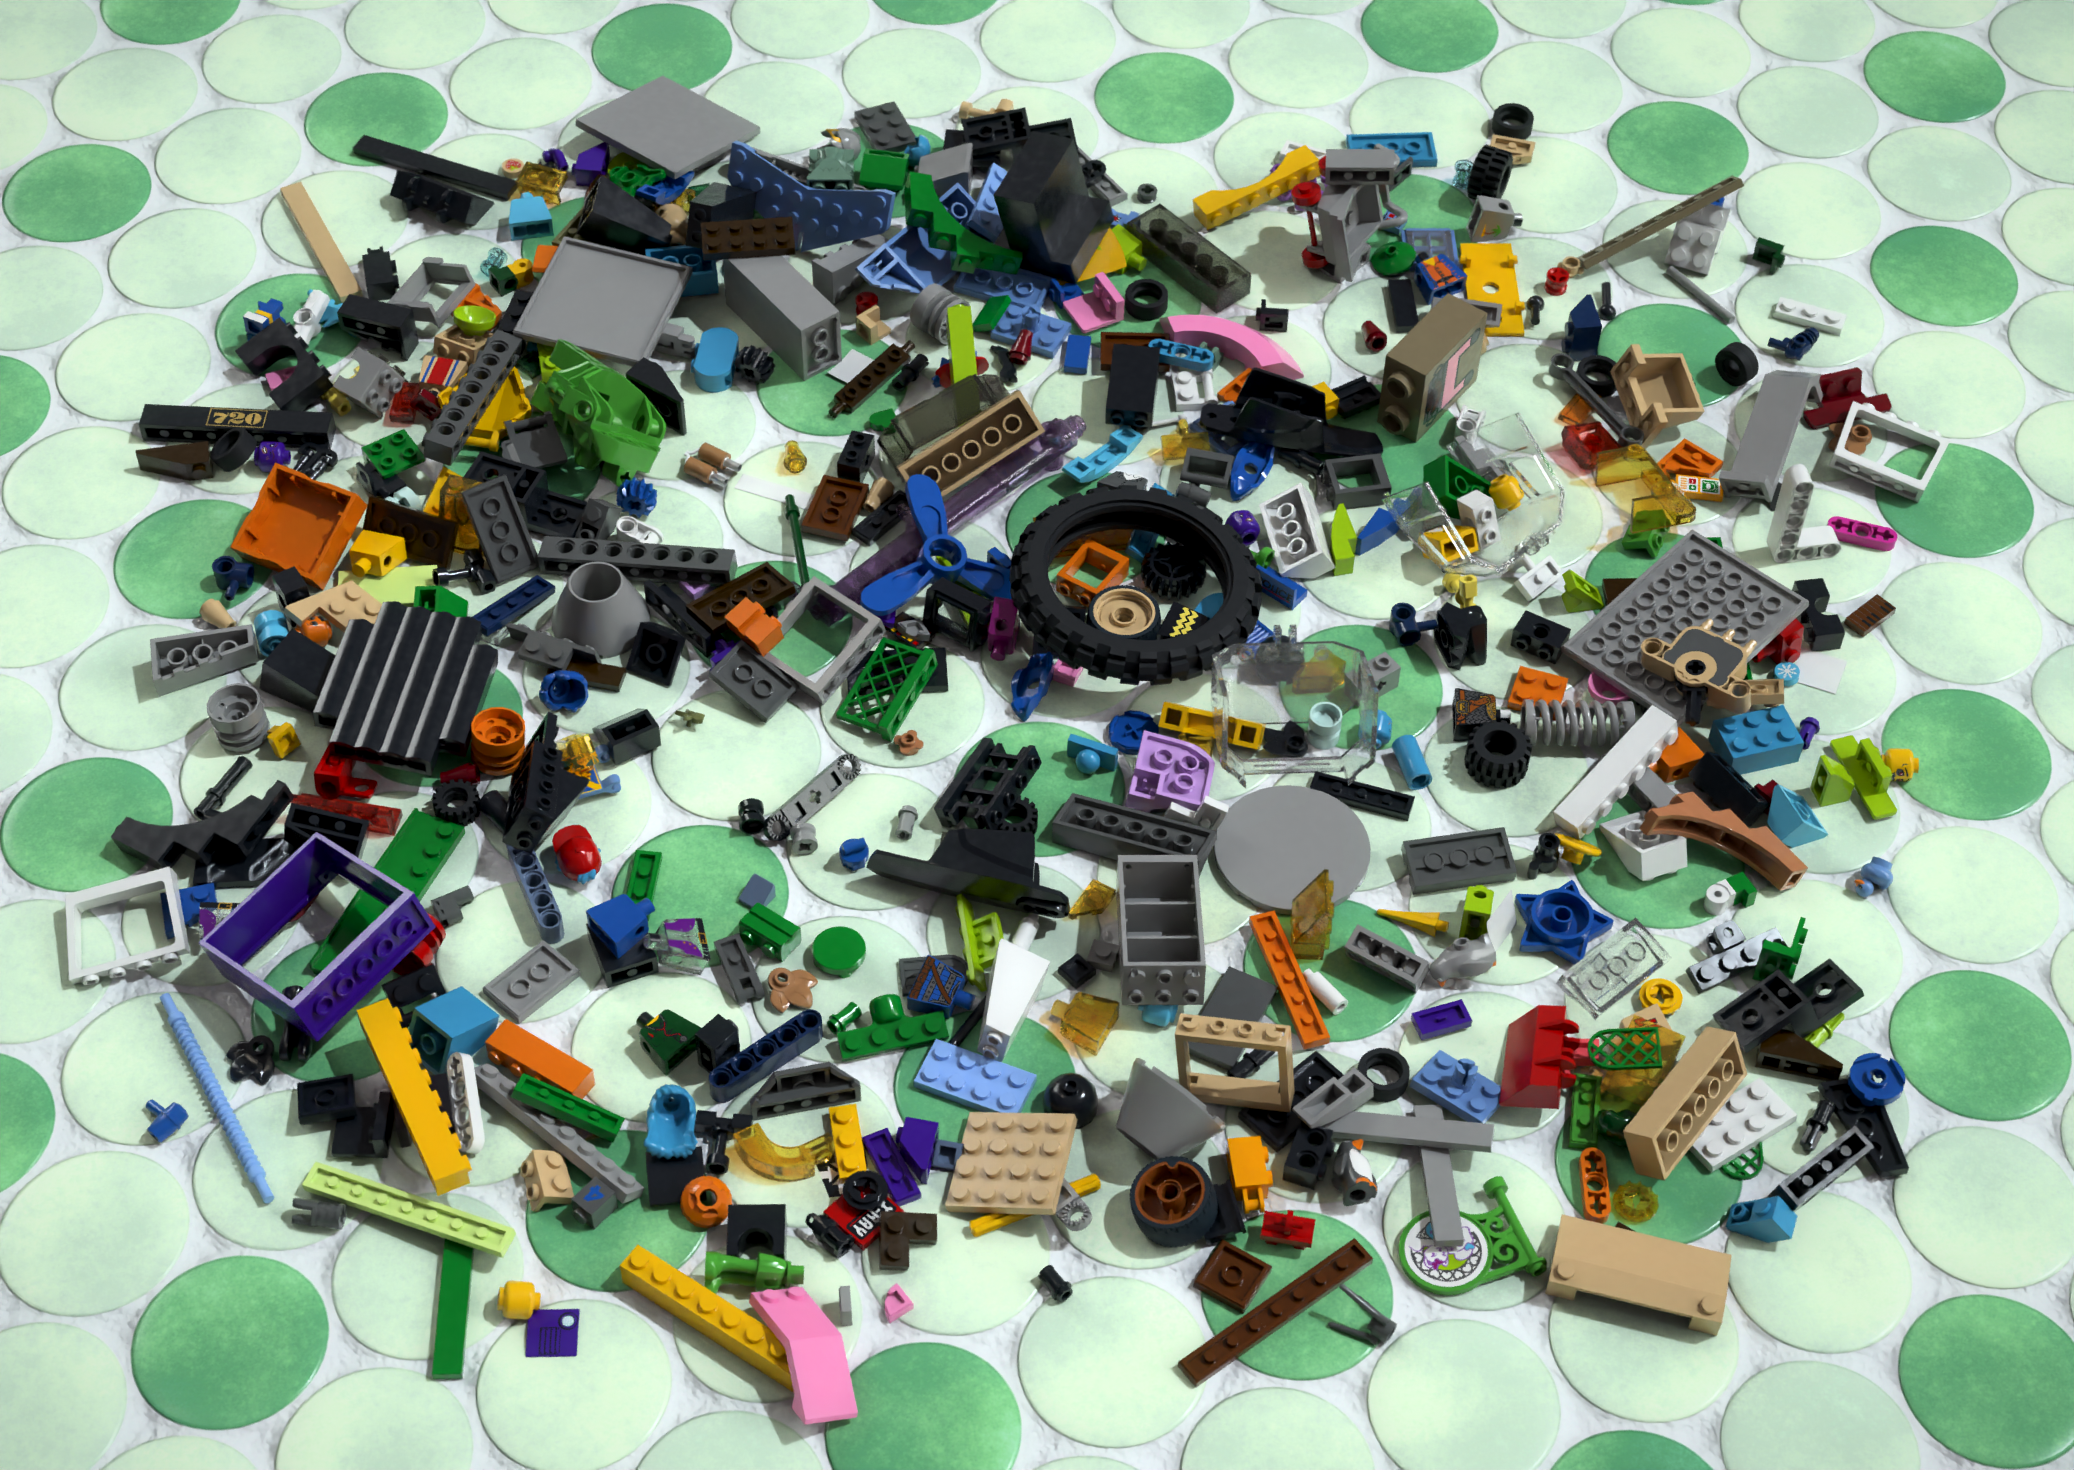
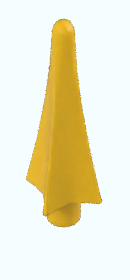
(1423, 921)

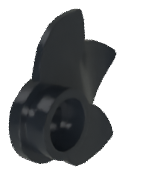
(1288, 742)
(250, 1062)

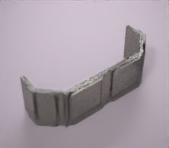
(938, 416)

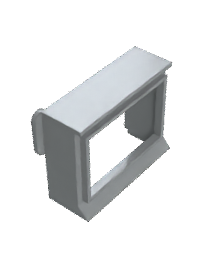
(423, 279)

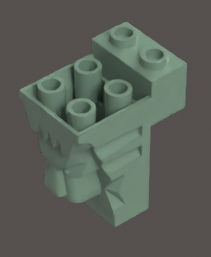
(831, 168)

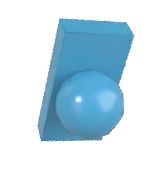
(1091, 754)

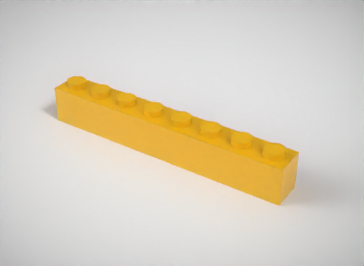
(413, 1096)
(706, 1313)

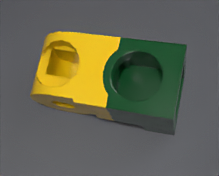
(511, 276)

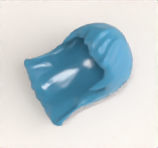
(671, 1123)

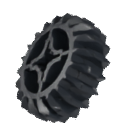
(1159, 575)

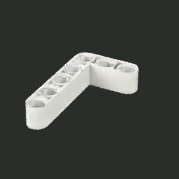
(1786, 535)

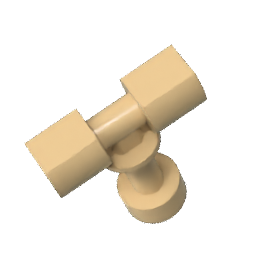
(966, 109)

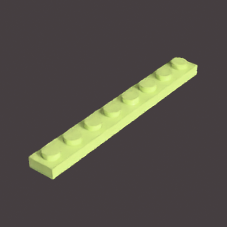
(409, 1209)

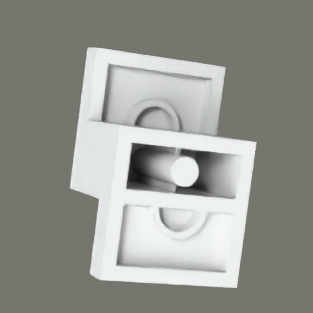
(1698, 238)

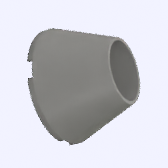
(599, 610)
(1163, 1115)

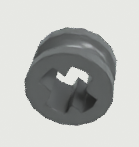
(1147, 198)

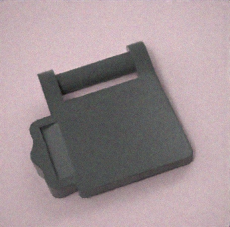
(535, 447)

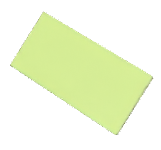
(395, 585)

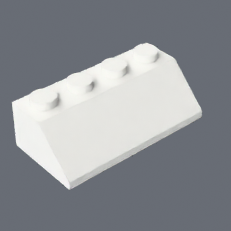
(1297, 534)

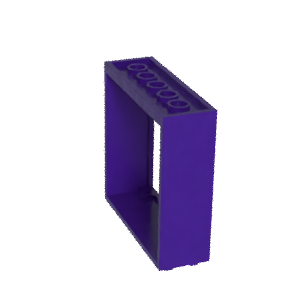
(353, 970)

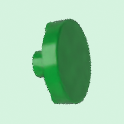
(839, 951)

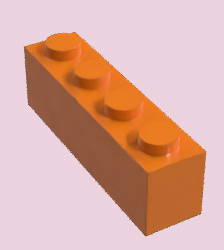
(530, 1055)

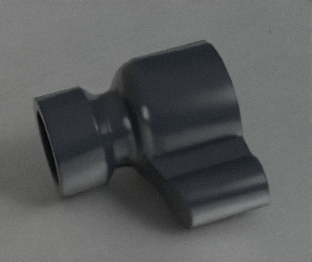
(1545, 856)

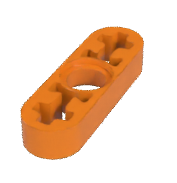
(1598, 1175)

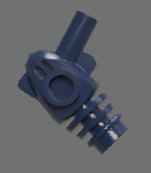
(1798, 345)

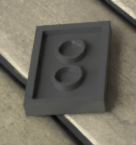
(885, 127)
(753, 681)

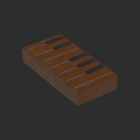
(1869, 615)

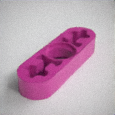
(1870, 529)

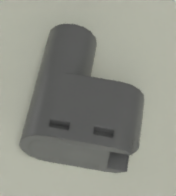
(447, 906)

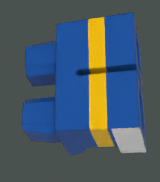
(262, 317)

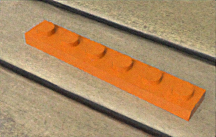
(1289, 980)

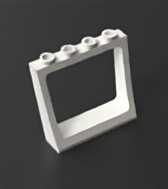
(1877, 473)
(117, 891)

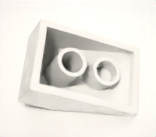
(1643, 854)

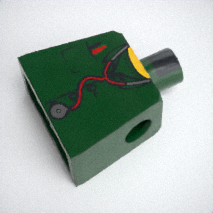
(667, 1038)

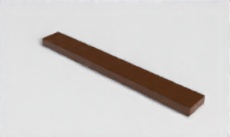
(1274, 1312)

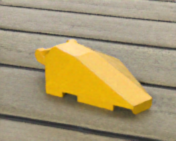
(507, 405)

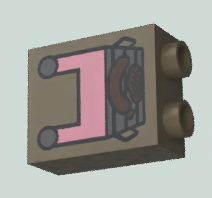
(1431, 367)

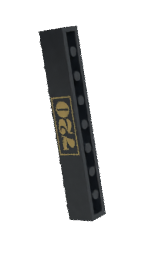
(209, 424)

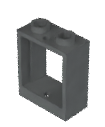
(1356, 496)

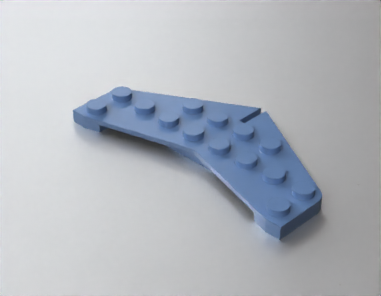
(818, 215)

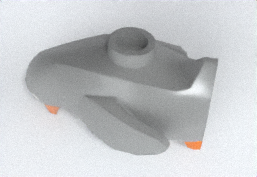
(1464, 959)

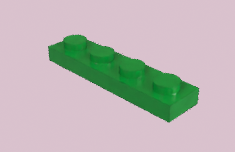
(567, 1107)

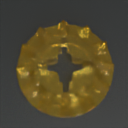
(1624, 1202)

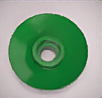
(1393, 258)

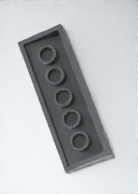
(1120, 830)

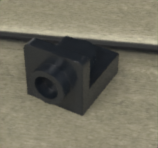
(1272, 318)

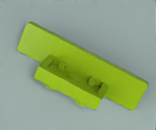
(1868, 772)
(980, 940)

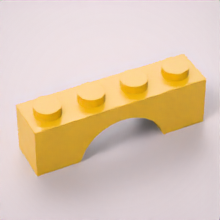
(1201, 723)

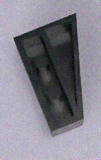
(380, 322)
(344, 830)

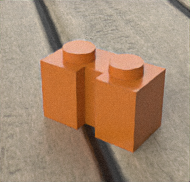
(754, 627)

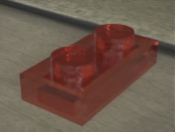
(400, 408)

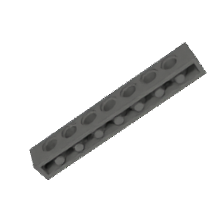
(472, 397)
(640, 560)

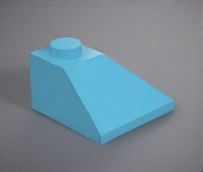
(1793, 818)

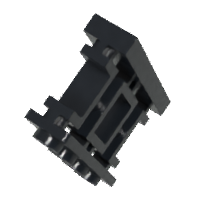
(973, 777)

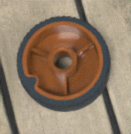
(1173, 1201)

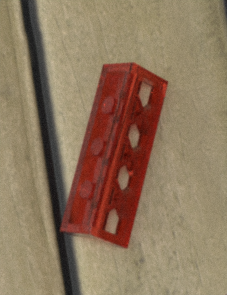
(381, 818)

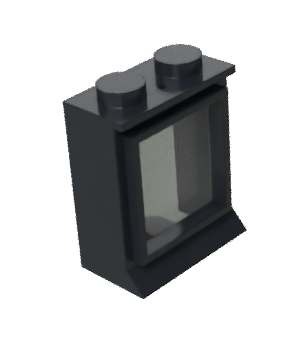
(957, 613)

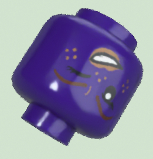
(269, 453)
(1245, 525)

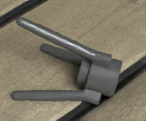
(1380, 1325)

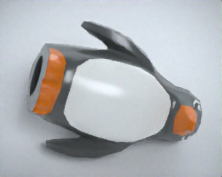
(1353, 1174)

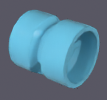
(270, 630)

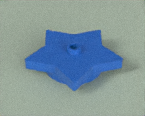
(1560, 922)

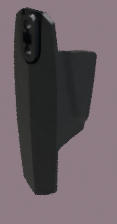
(1285, 415)
(981, 866)

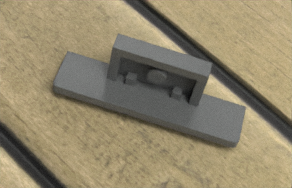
(547, 650)

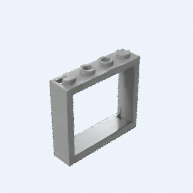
(848, 658)

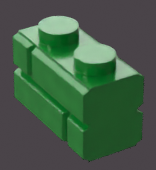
(769, 932)

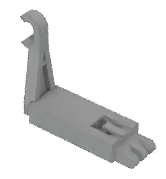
(675, 342)

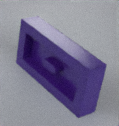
(1441, 1019)

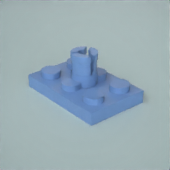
(1047, 331)
(1458, 1087)

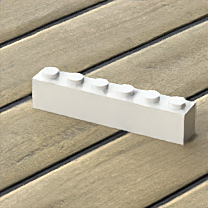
(1616, 772)

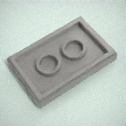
(531, 981)

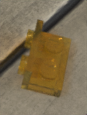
(542, 182)

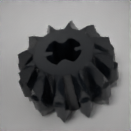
(754, 364)

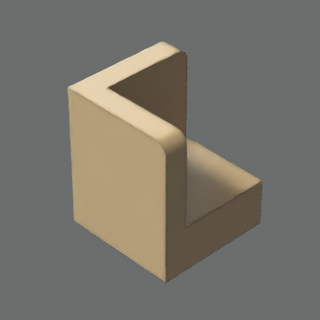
(870, 326)

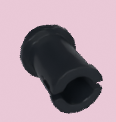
(1060, 1289)

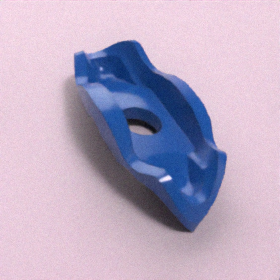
(1260, 458)
(1025, 699)

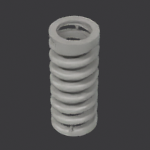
(1530, 716)

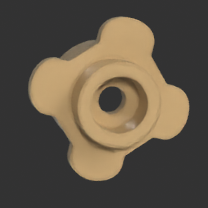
(1571, 265)

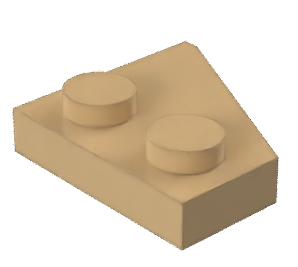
(1521, 149)

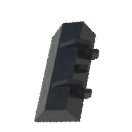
(439, 197)

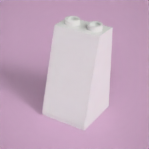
(1011, 992)

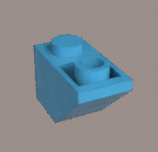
(1763, 1219)

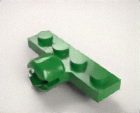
(891, 1030)

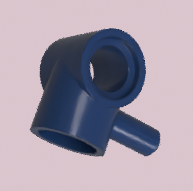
(232, 575)
(1404, 625)

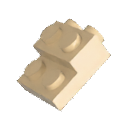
(458, 346)

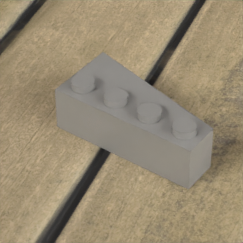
(836, 272)
(199, 656)

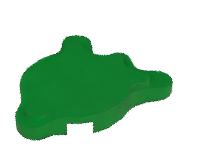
(635, 178)

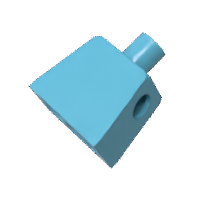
(529, 218)

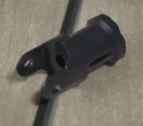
(828, 1231)

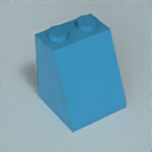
(450, 1025)

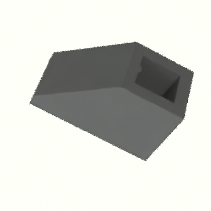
(598, 520)

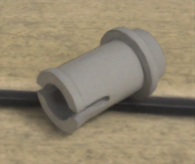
(907, 816)

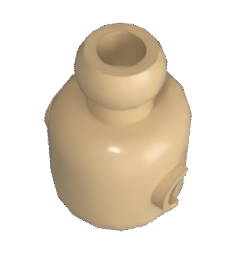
(678, 219)

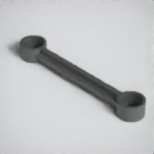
(1594, 400)

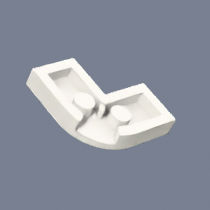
(1208, 815)

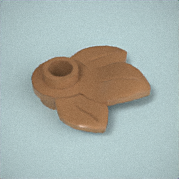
(1857, 439)
(793, 991)

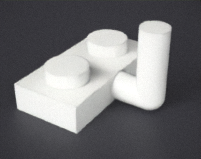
(1538, 576)

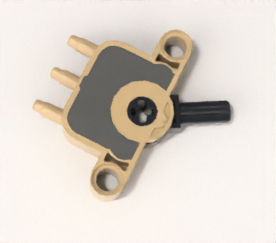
(1702, 668)

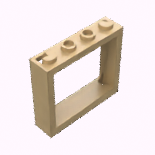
(1234, 1090)

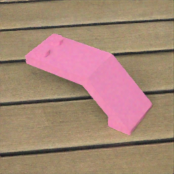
(813, 1354)

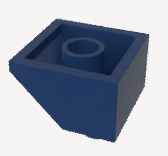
(1582, 330)

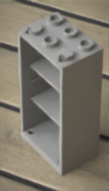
(785, 312)
(1160, 930)

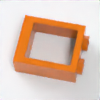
(1098, 556)

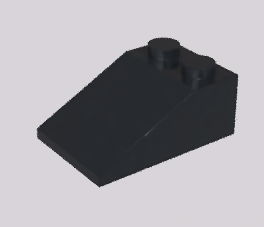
(660, 391)

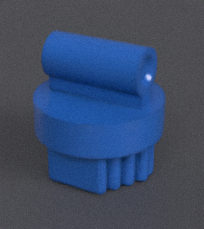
(854, 853)

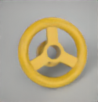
(1575, 849)

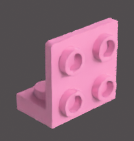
(1098, 307)

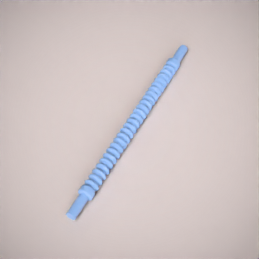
(216, 1096)

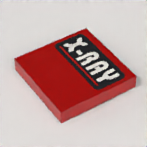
(861, 1224)

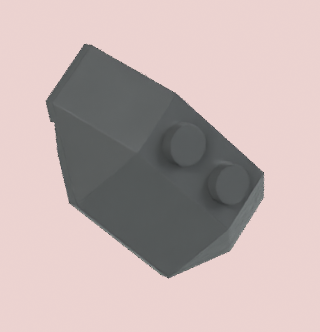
(804, 1090)

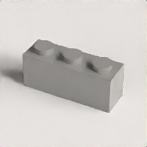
(1360, 166)

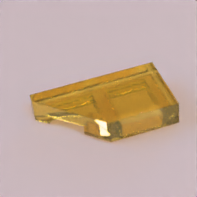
(1093, 900)

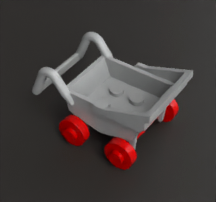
(1346, 220)

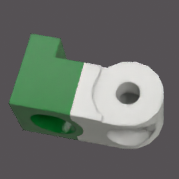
(1729, 893)

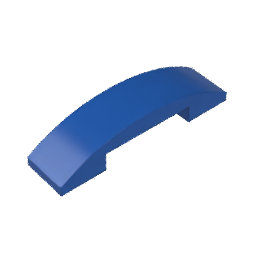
(666, 190)

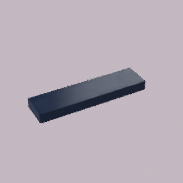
(514, 604)

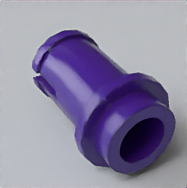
(1808, 728)

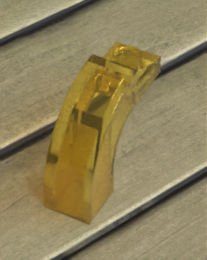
(781, 1162)

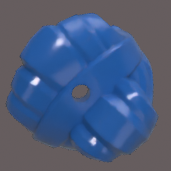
(569, 690)

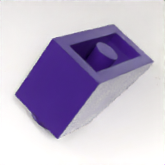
(591, 163)
(917, 1145)

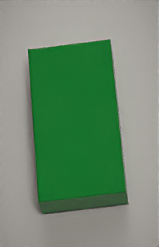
(991, 313)

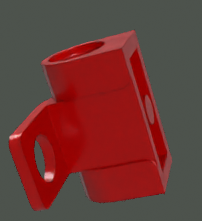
(335, 778)

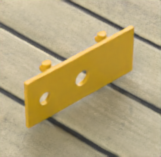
(1494, 266)

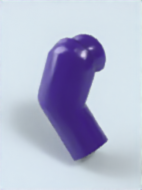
(557, 157)

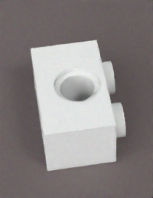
(1479, 512)

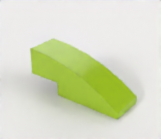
(1342, 542)

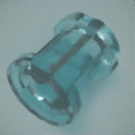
(1462, 175)
(495, 257)

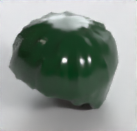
(1612, 1124)

